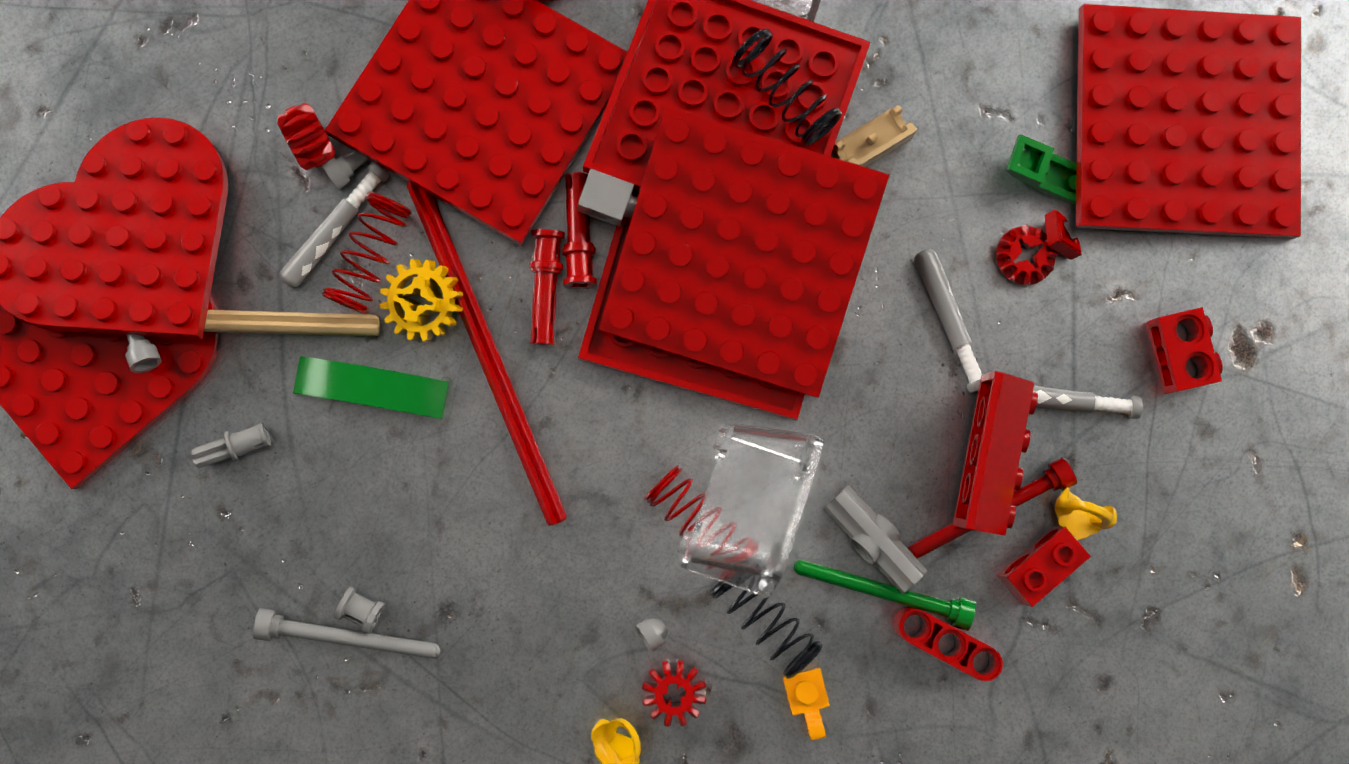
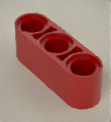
(963, 652)

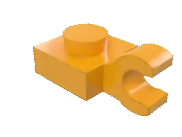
(807, 695)

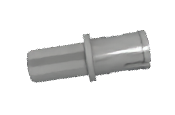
(231, 445)

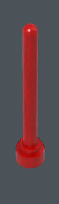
(1057, 476)

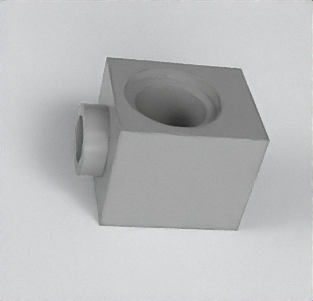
(607, 198)

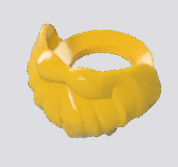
(1083, 517)
(615, 747)

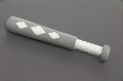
(320, 241)
(947, 310)
(1087, 402)

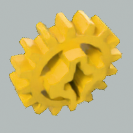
(415, 313)

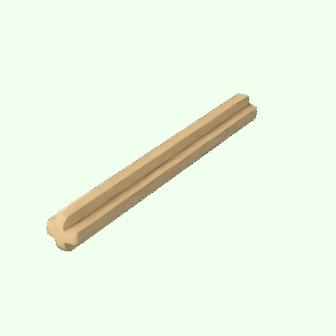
(292, 323)

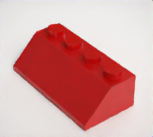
(994, 453)

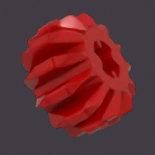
(305, 136)
(686, 697)

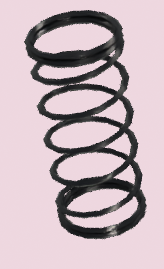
(823, 123)
(799, 662)

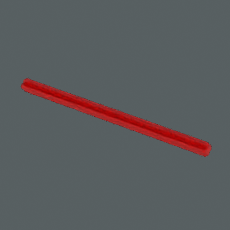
(489, 358)

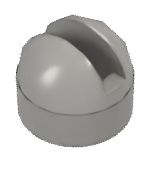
(652, 633)

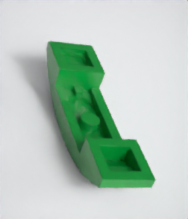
(1043, 170)
(371, 387)

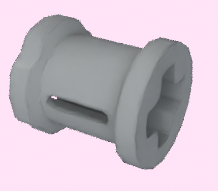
(359, 610)

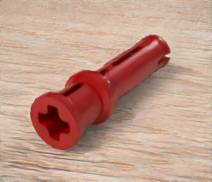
(578, 246)
(546, 269)

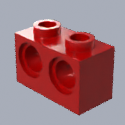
(1173, 353)
(1043, 565)

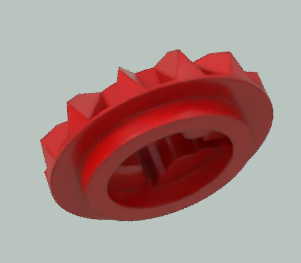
(1025, 272)

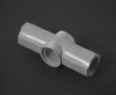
(875, 539)

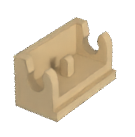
(875, 139)

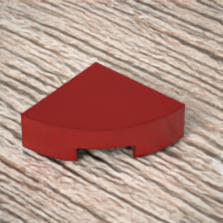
(1059, 237)

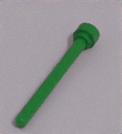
(959, 612)

